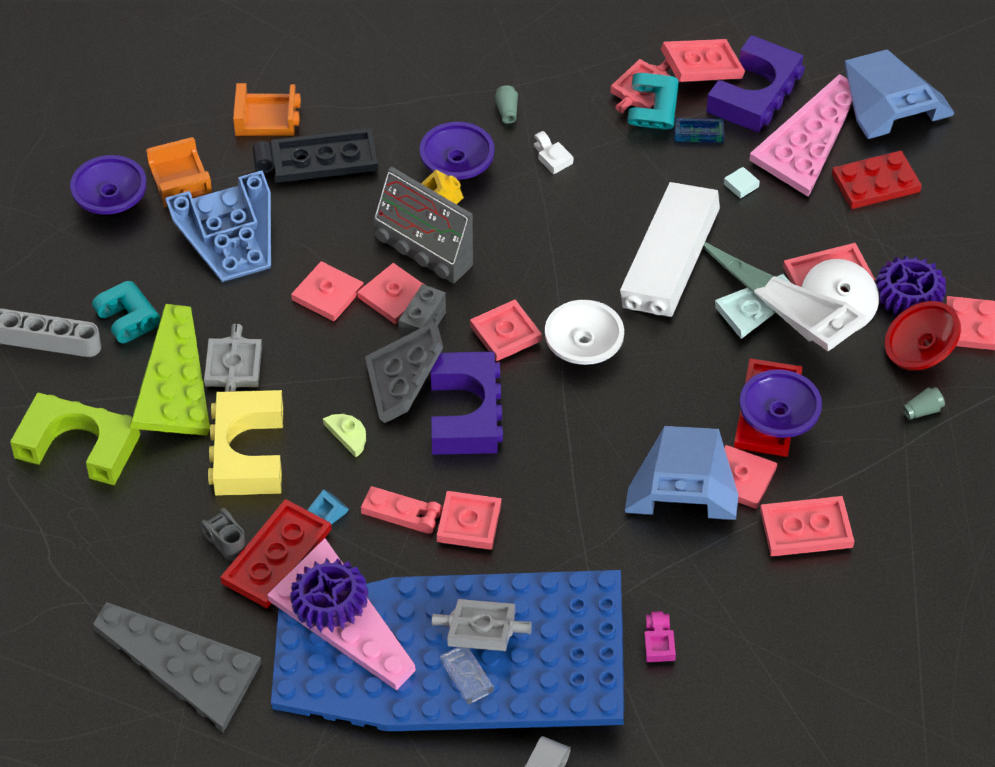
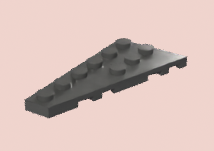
(189, 665)

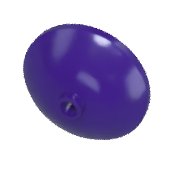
(457, 149)
(108, 184)
(783, 394)

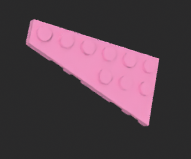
(805, 140)
(365, 641)

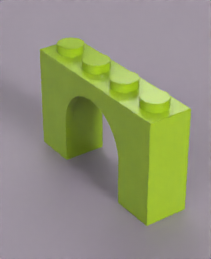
(51, 416)

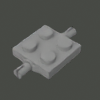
(233, 361)
(481, 624)

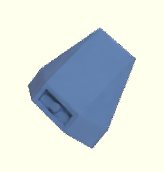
(889, 90)
(228, 226)
(685, 468)

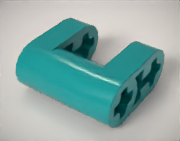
(665, 91)
(140, 316)

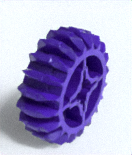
(912, 280)
(317, 607)

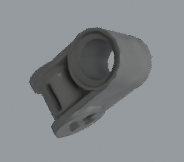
(224, 534)

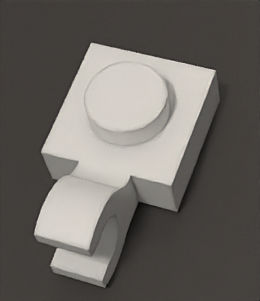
(554, 156)

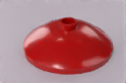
(922, 335)

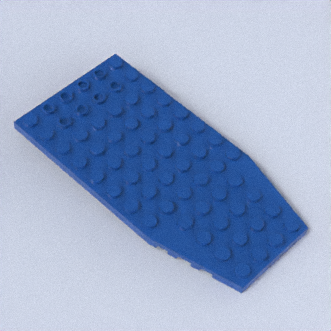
(549, 678)

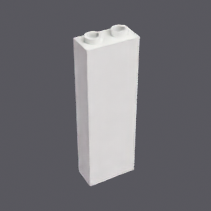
(670, 249)

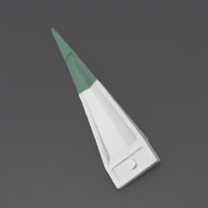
(810, 313)

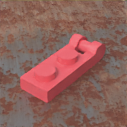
(401, 510)

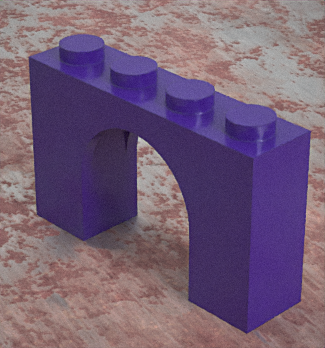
(756, 107)
(478, 430)

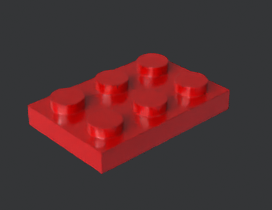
(876, 179)

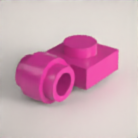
(659, 638)

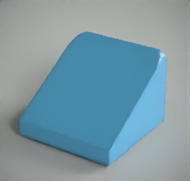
(328, 507)

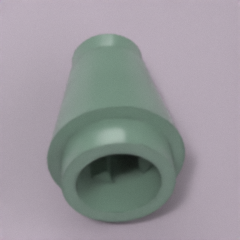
(506, 101)
(925, 403)

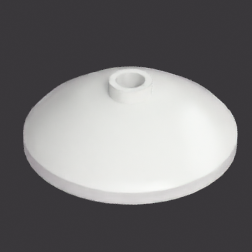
(835, 273)
(584, 332)

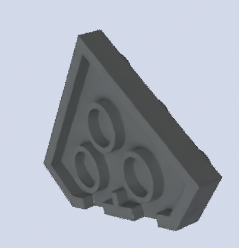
(401, 370)

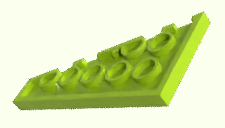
(173, 383)

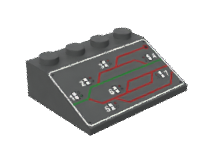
(424, 226)

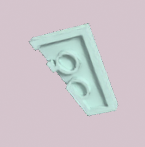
(744, 310)

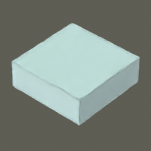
(741, 182)

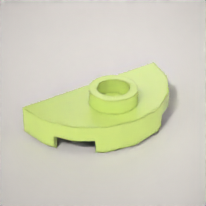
(347, 431)

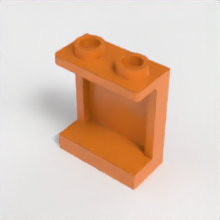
(266, 113)
(178, 169)

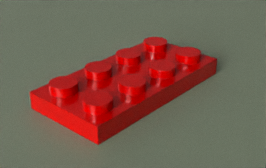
(749, 438)
(275, 551)

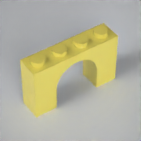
(234, 414)

